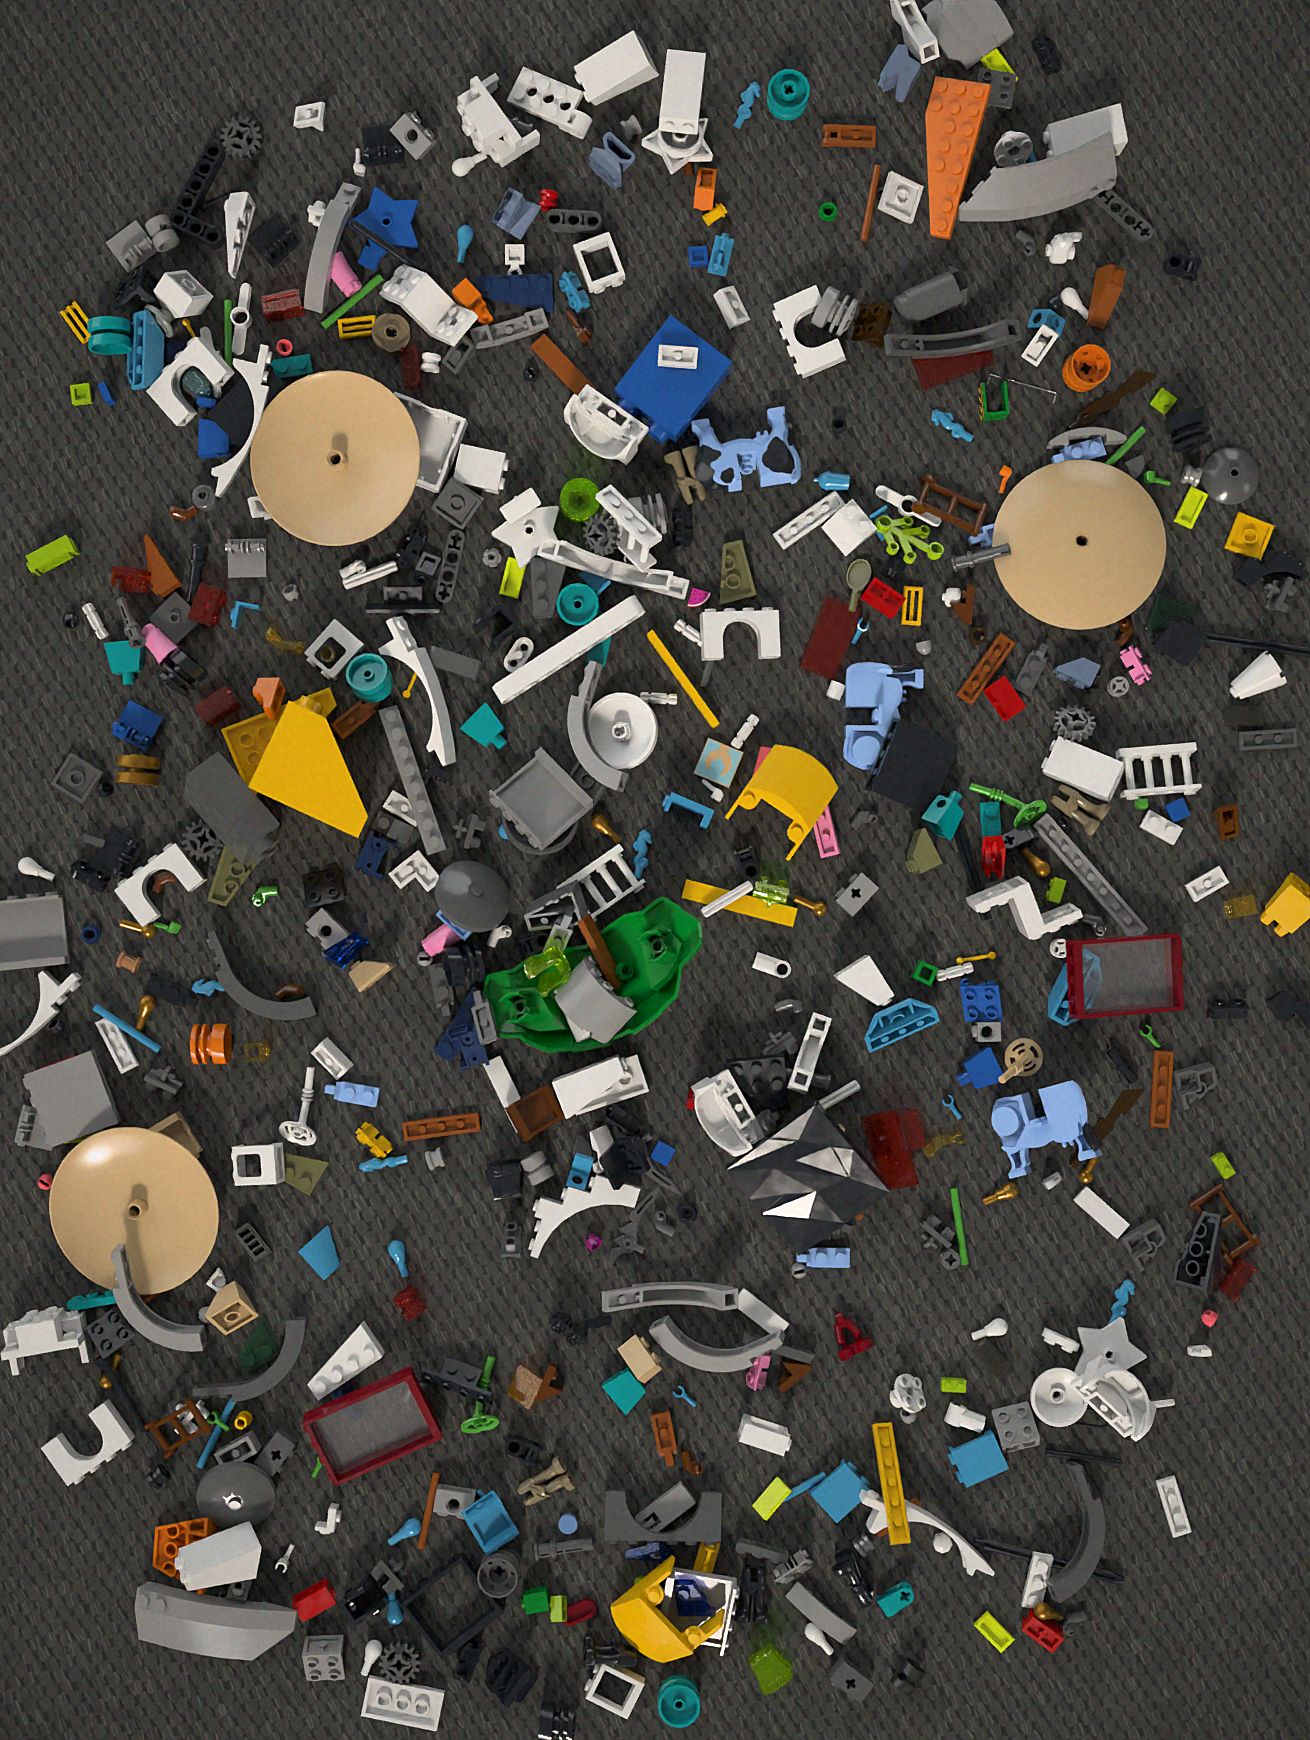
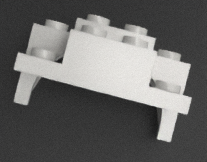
(605, 427)
(725, 1113)
(1110, 1391)

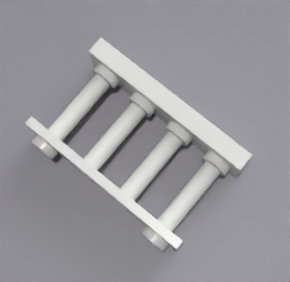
(636, 532)
(1165, 752)
(600, 866)

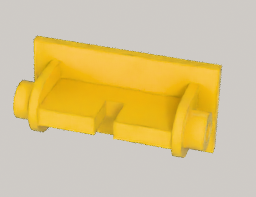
(368, 1135)
(706, 1557)

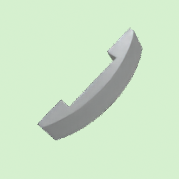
(510, 330)
(1109, 437)
(820, 1613)

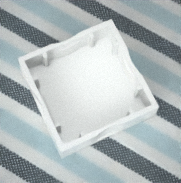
(439, 441)

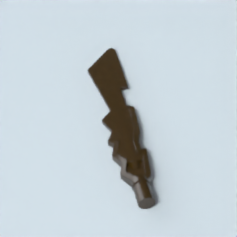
(1110, 400)
(1105, 1126)

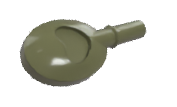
(858, 578)

